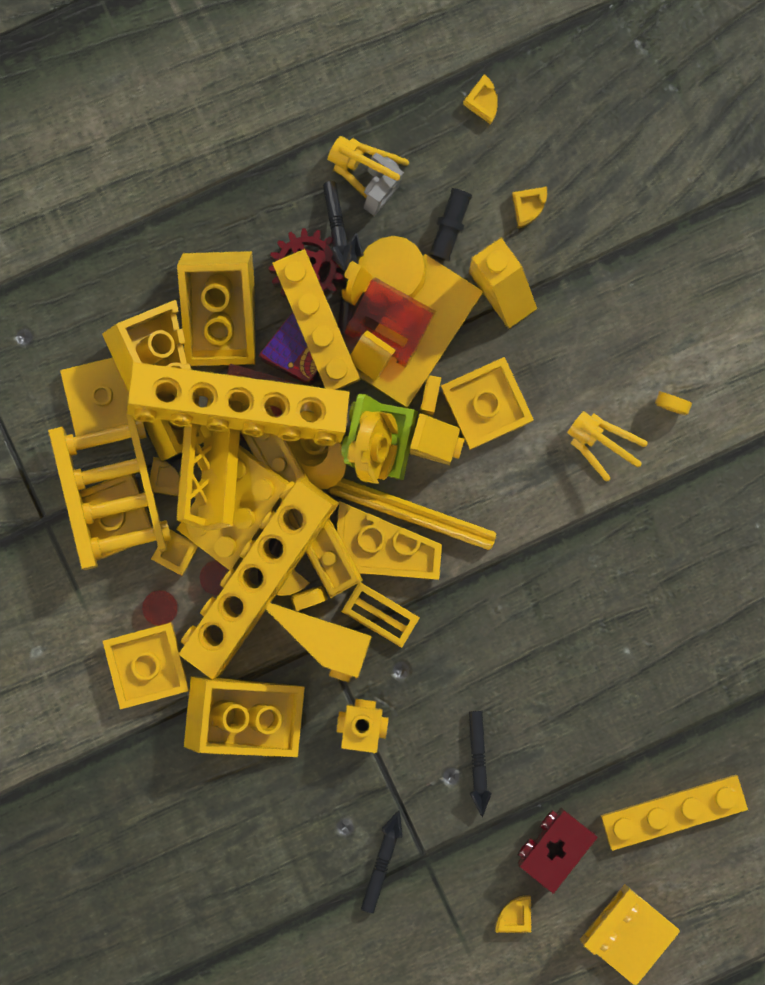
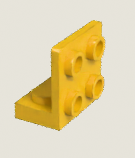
(629, 935)

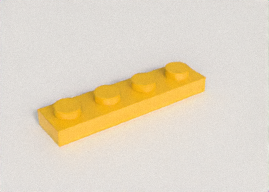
(316, 321)
(674, 812)

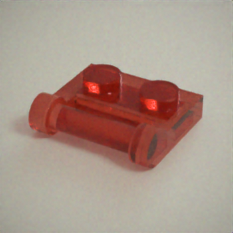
(395, 312)

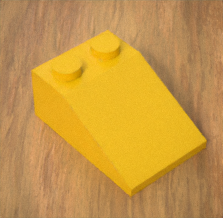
(217, 307)
(330, 644)
(243, 717)

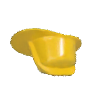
(321, 463)

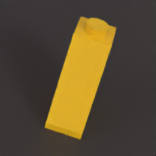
(503, 282)

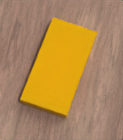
(453, 302)

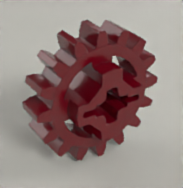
(321, 258)

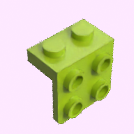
(405, 421)

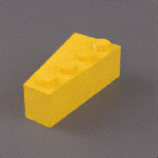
(152, 340)

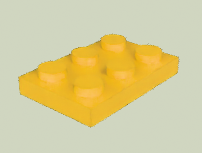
(255, 496)

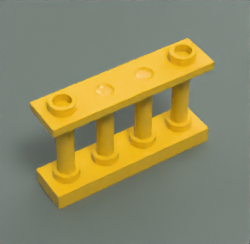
(82, 514)

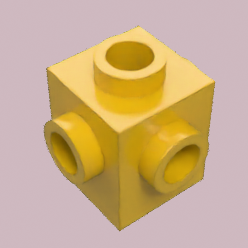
(362, 740)

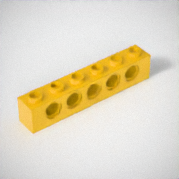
(256, 394)
(316, 510)

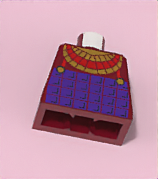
(290, 353)

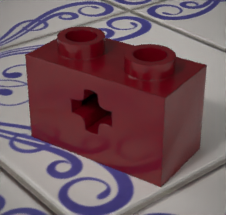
(554, 869)

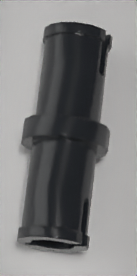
(450, 224)

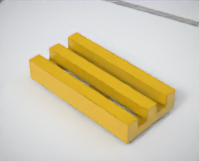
(354, 599)

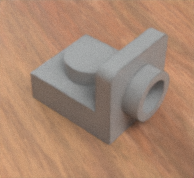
(381, 186)

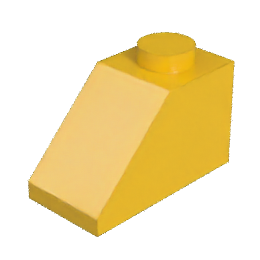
(436, 440)

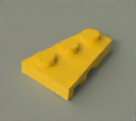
(386, 548)

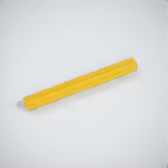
(414, 513)

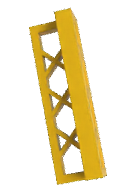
(219, 473)

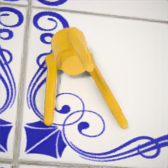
(349, 154)
(587, 430)

